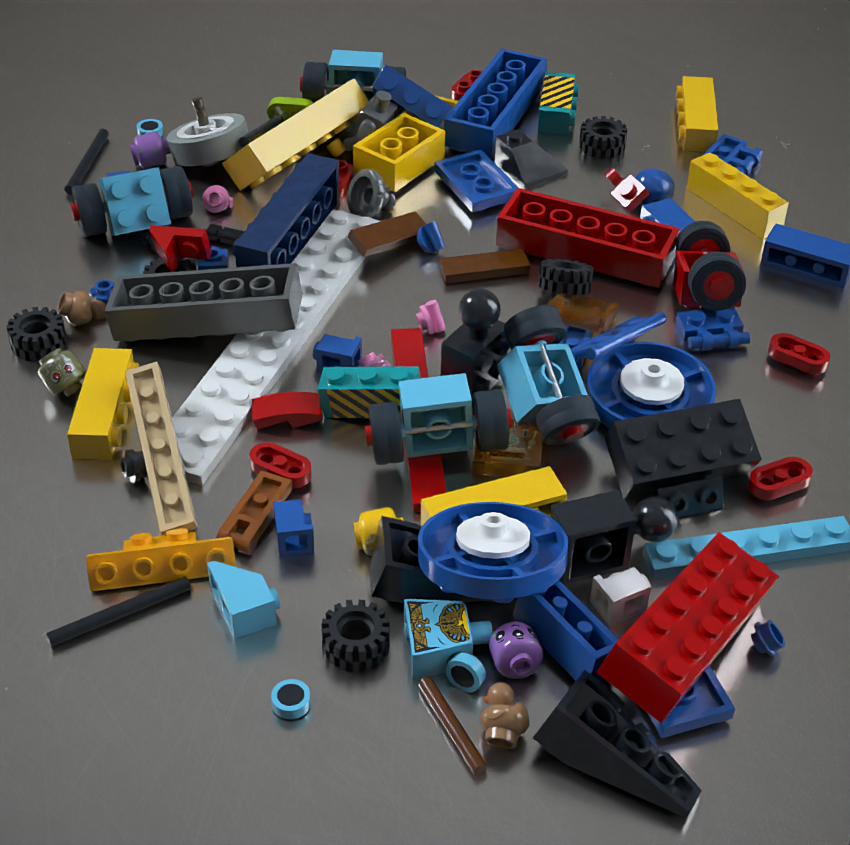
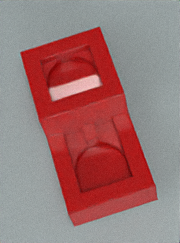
(296, 407)

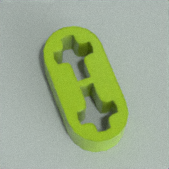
(289, 106)

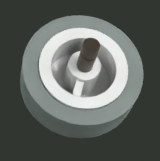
(207, 137)

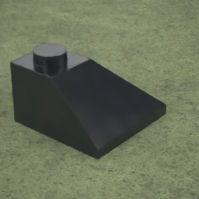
(525, 160)

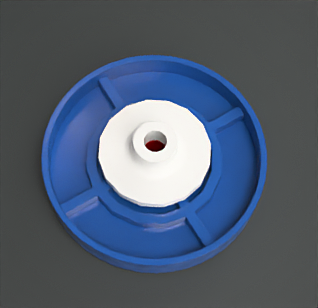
(651, 381)
(492, 550)

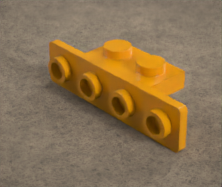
(157, 560)

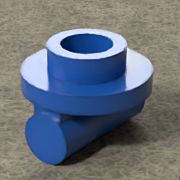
(430, 238)

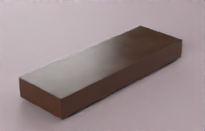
(386, 234)
(484, 266)

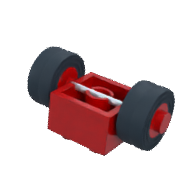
(707, 269)

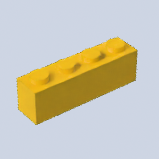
(696, 113)
(736, 194)
(101, 405)
(531, 489)

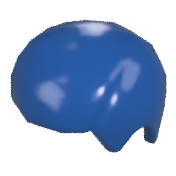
(657, 183)

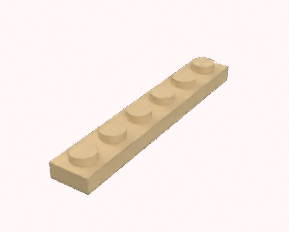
(160, 449)

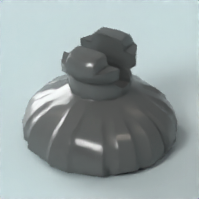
(369, 194)

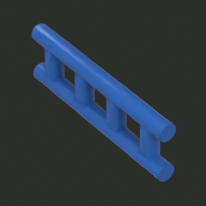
(617, 336)

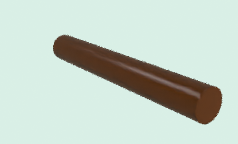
(453, 726)

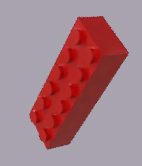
(587, 234)
(687, 626)

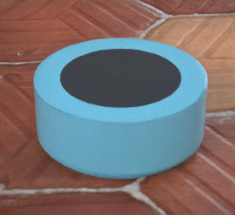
(150, 125)
(465, 672)
(291, 699)

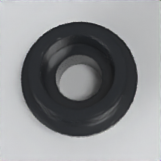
(133, 465)

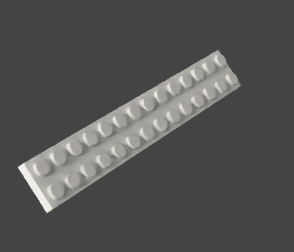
(254, 362)

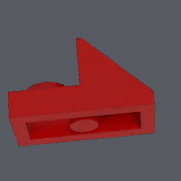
(179, 243)

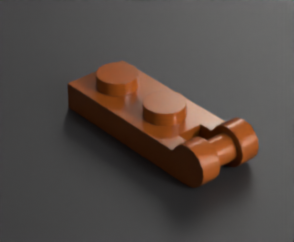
(255, 511)

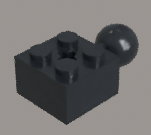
(477, 343)
(603, 531)

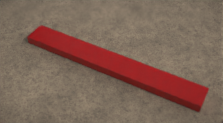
(426, 471)

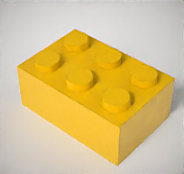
(400, 150)

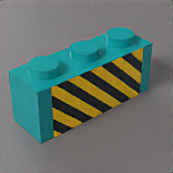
(558, 103)
(350, 390)

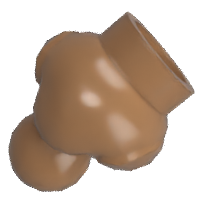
(79, 308)
(501, 720)

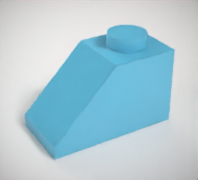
(243, 598)

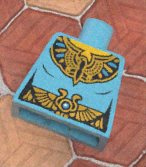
(438, 632)

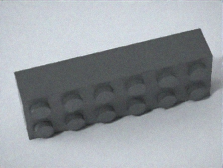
(205, 302)

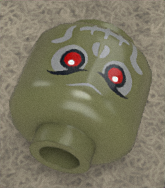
(61, 372)

